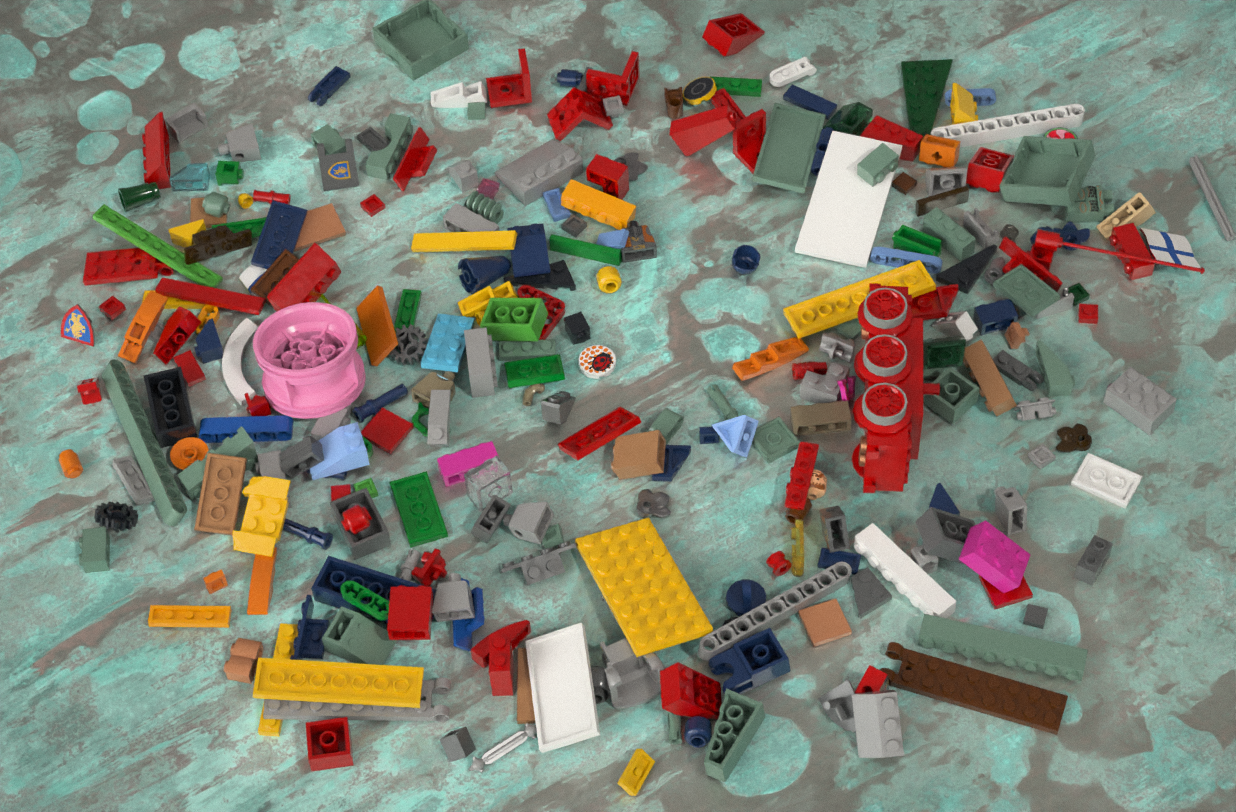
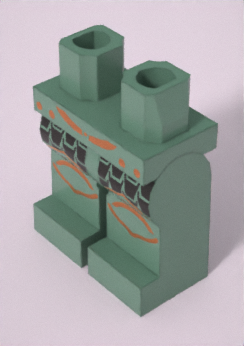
(1090, 205)

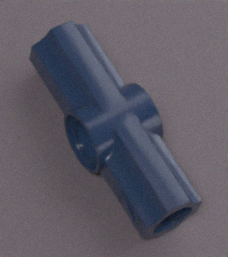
(821, 148)

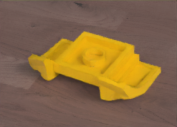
(263, 515)

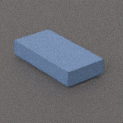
(553, 202)
(613, 239)

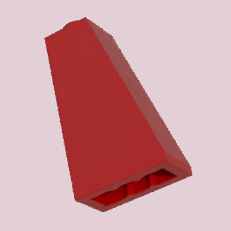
(702, 128)

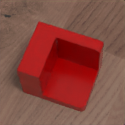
(258, 406)

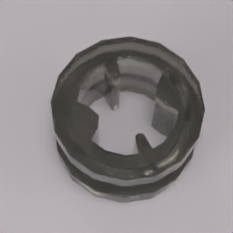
(1010, 232)

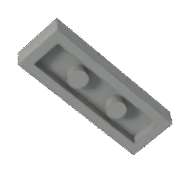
(133, 480)

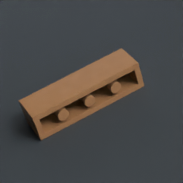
(989, 378)

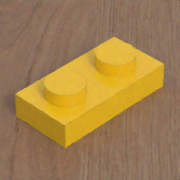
(636, 772)

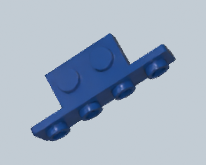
(463, 628)

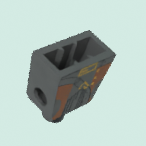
(639, 244)
(834, 522)

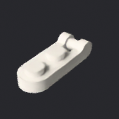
(791, 72)

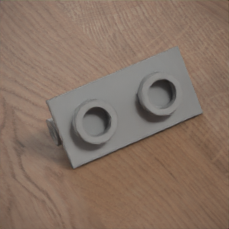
(1027, 409)

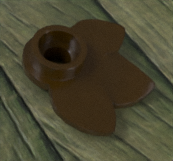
(1074, 438)

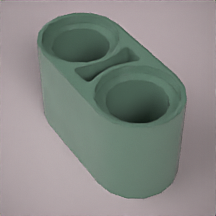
(667, 423)

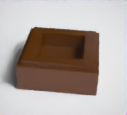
(904, 183)

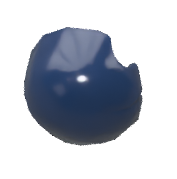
(745, 259)

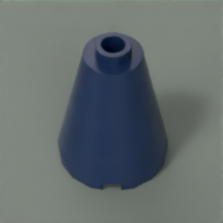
(482, 271)

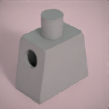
(241, 145)
(1007, 503)
(530, 521)
(453, 600)

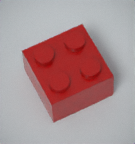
(329, 744)

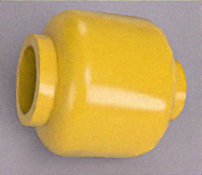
(608, 279)

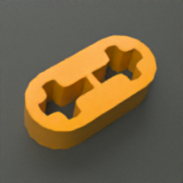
(203, 316)

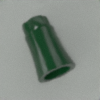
(138, 195)

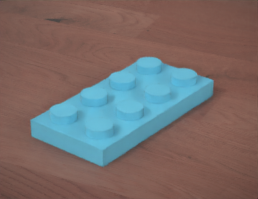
(447, 343)

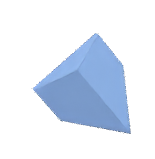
(737, 433)

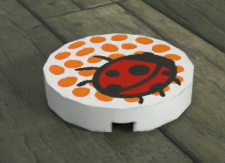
(597, 361)

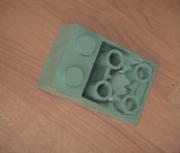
(357, 639)

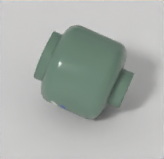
(216, 204)

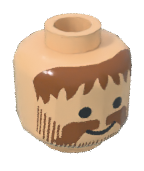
(817, 485)

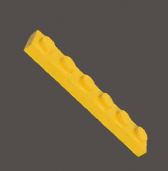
(283, 650)

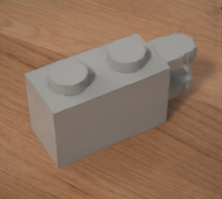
(331, 422)

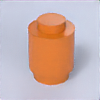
(70, 463)

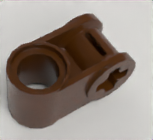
(674, 102)

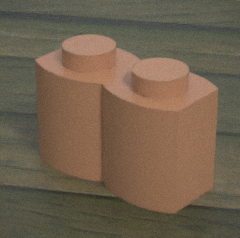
(243, 660)

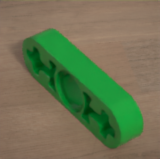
(362, 592)

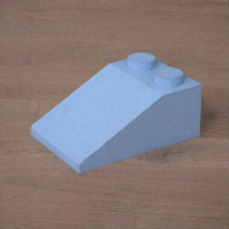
(341, 451)

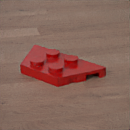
(934, 303)

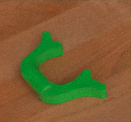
(415, 419)

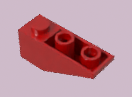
(175, 334)

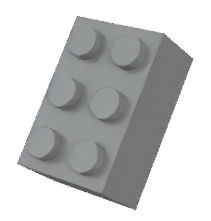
(480, 362)
(1140, 400)

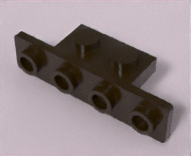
(215, 243)

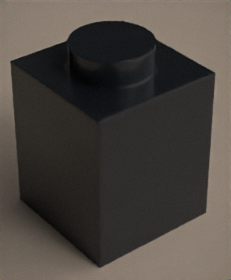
(577, 328)

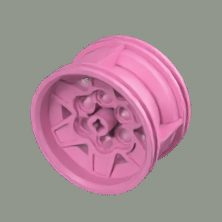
(309, 360)

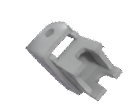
(628, 677)

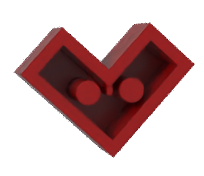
(610, 175)

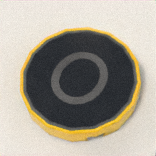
(699, 90)

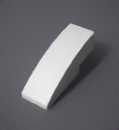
(458, 95)

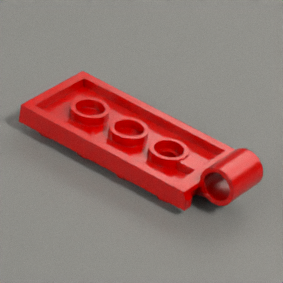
(122, 266)

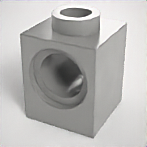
(924, 560)

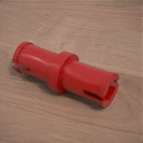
(264, 196)

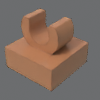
(1016, 335)

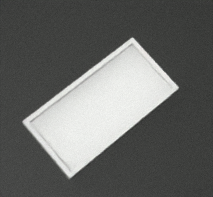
(562, 688)

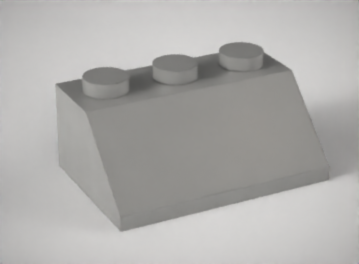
(877, 724)

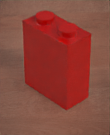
(410, 613)
(501, 665)

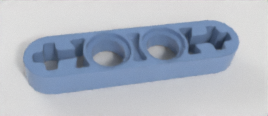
(885, 256)

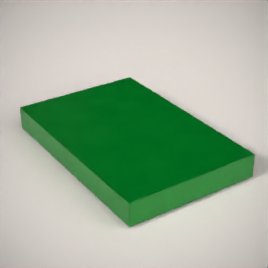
(534, 371)

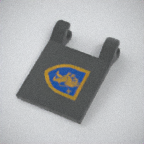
(338, 169)

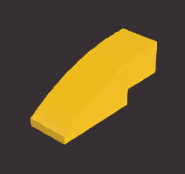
(479, 300)

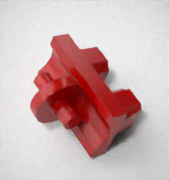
(432, 568)

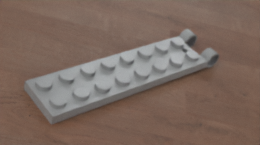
(323, 711)

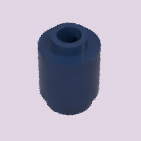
(569, 78)

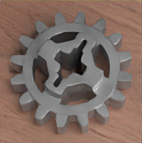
(412, 350)

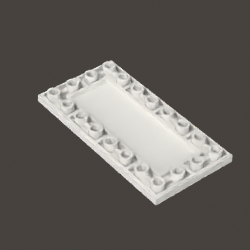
(843, 206)

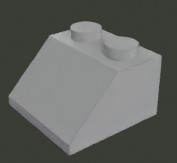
(945, 179)

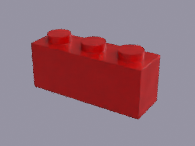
(1128, 241)

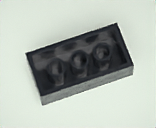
(170, 406)

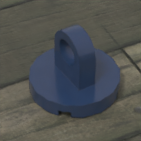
(745, 596)

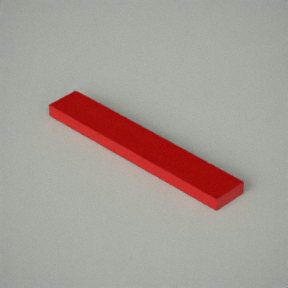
(210, 296)

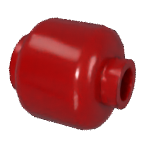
(356, 519)

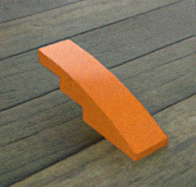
(771, 358)
(261, 584)

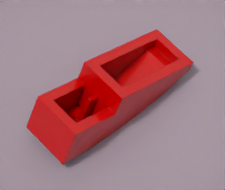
(517, 631)

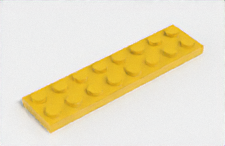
(843, 304)
(338, 682)

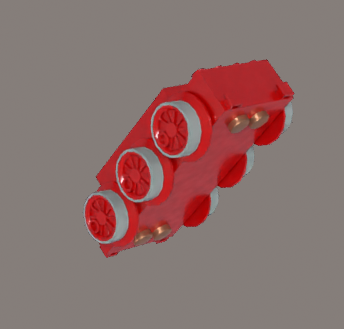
(894, 388)

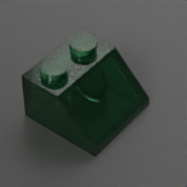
(943, 352)

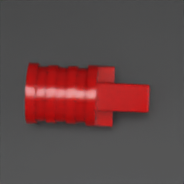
(800, 369)

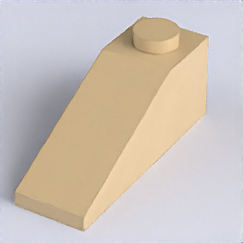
(1134, 211)

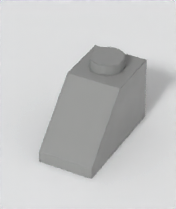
(464, 175)

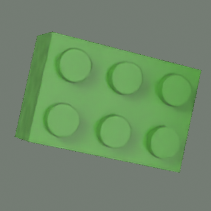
(514, 319)

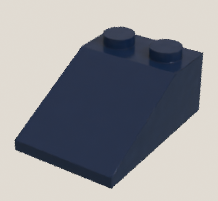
(530, 251)

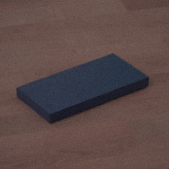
(278, 233)

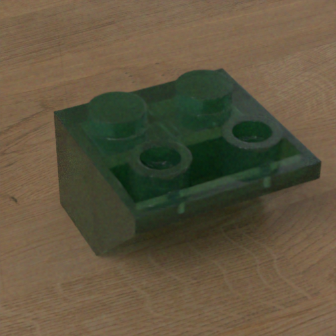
(851, 119)

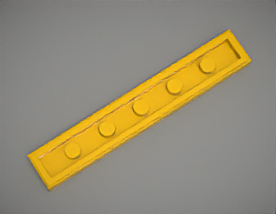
(464, 241)

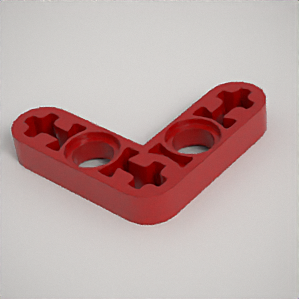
(550, 304)

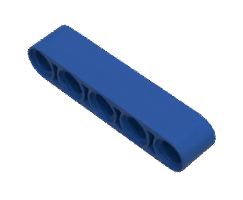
(257, 427)

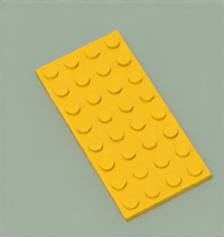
(643, 587)

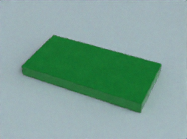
(418, 509)

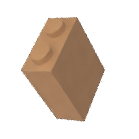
(639, 454)

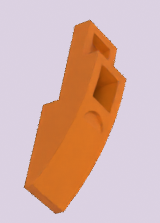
(141, 326)

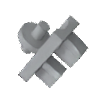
(837, 347)

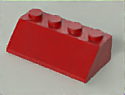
(157, 152)
(305, 280)

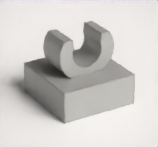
(613, 106)

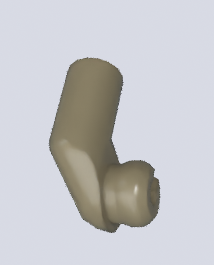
(530, 391)

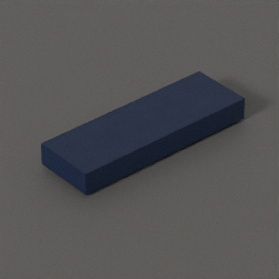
(809, 101)

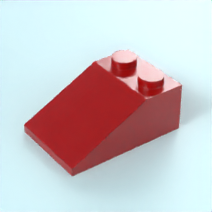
(731, 33)
(988, 169)

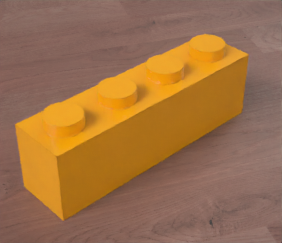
(597, 205)

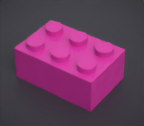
(994, 556)

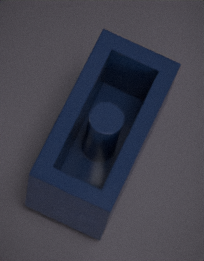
(994, 316)

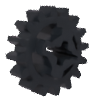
(116, 516)

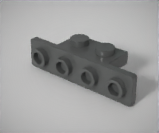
(540, 567)

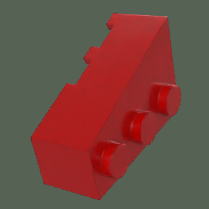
(890, 132)

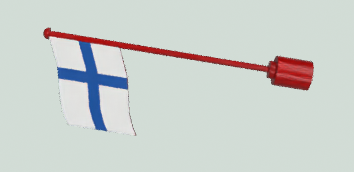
(1164, 247)

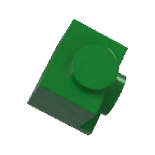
(229, 172)

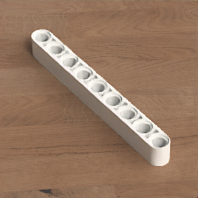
(1013, 125)

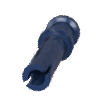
(372, 407)
(311, 534)

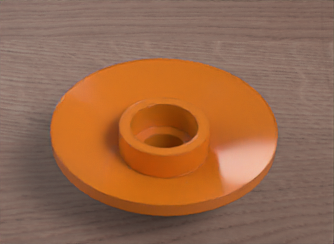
(186, 448)

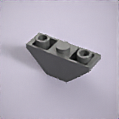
(557, 407)

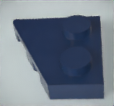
(674, 459)

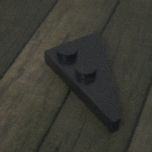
(967, 271)
(557, 278)

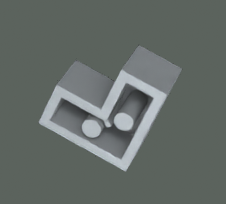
(822, 388)

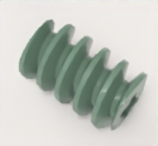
(488, 209)

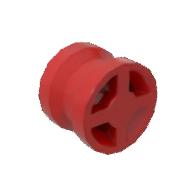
(778, 563)

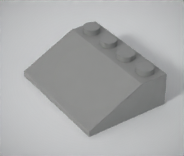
(540, 171)

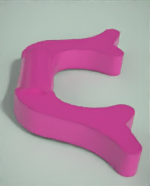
(851, 388)

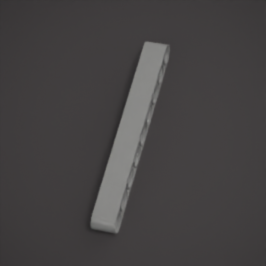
(779, 603)

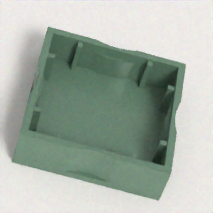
(420, 38)
(1047, 171)

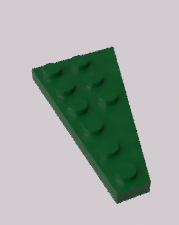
(923, 91)

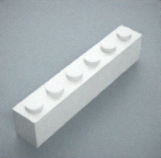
(903, 573)

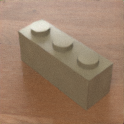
(820, 418)

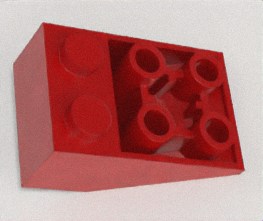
(689, 692)

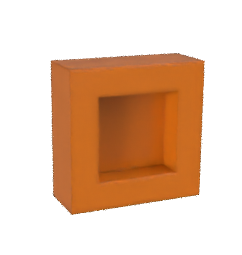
(215, 581)

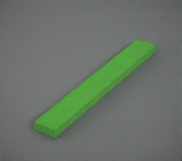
(155, 247)

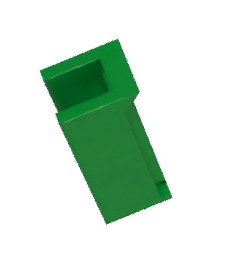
(916, 241)

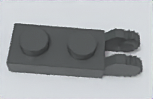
(1017, 371)

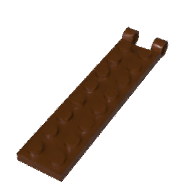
(976, 689)

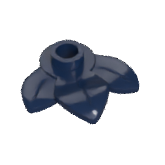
(1073, 235)

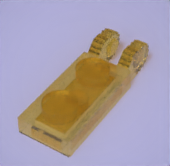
(798, 549)

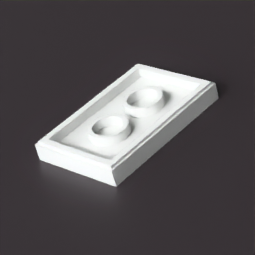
(1106, 480)

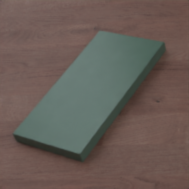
(788, 148)

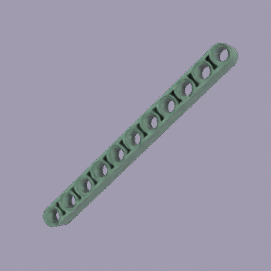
(144, 443)

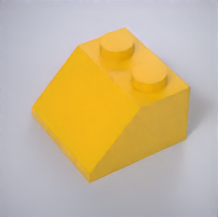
(962, 105)

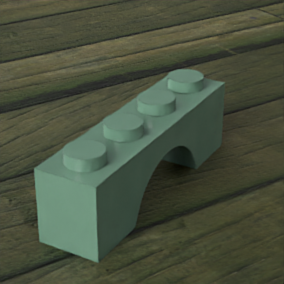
(382, 162)

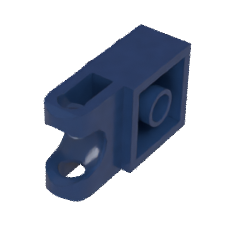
(751, 662)

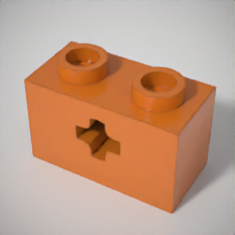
(939, 151)

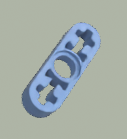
(986, 95)

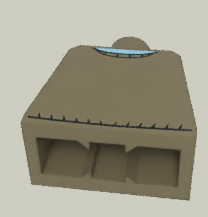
(433, 381)

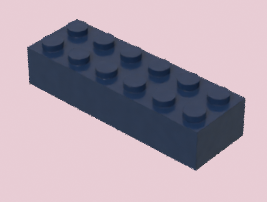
(337, 571)

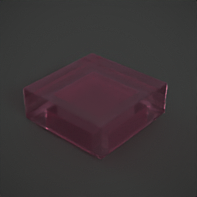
(488, 188)

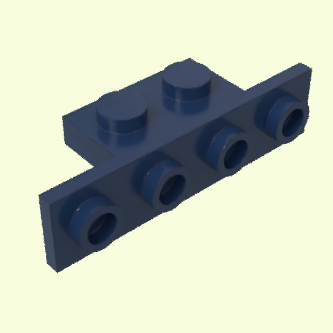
(311, 631)

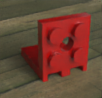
(517, 84)
(615, 84)
(573, 109)
(749, 138)

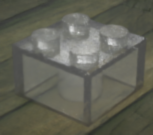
(486, 480)

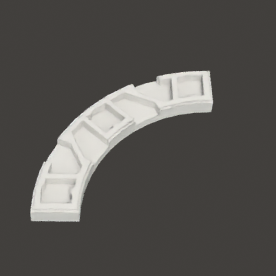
(233, 358)

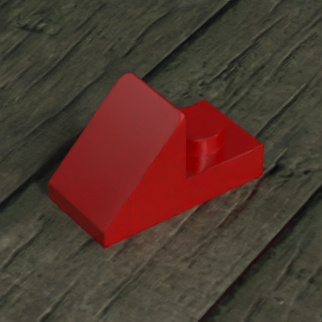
(89, 390)

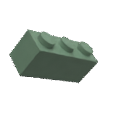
(953, 236)

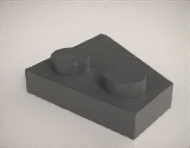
(868, 592)

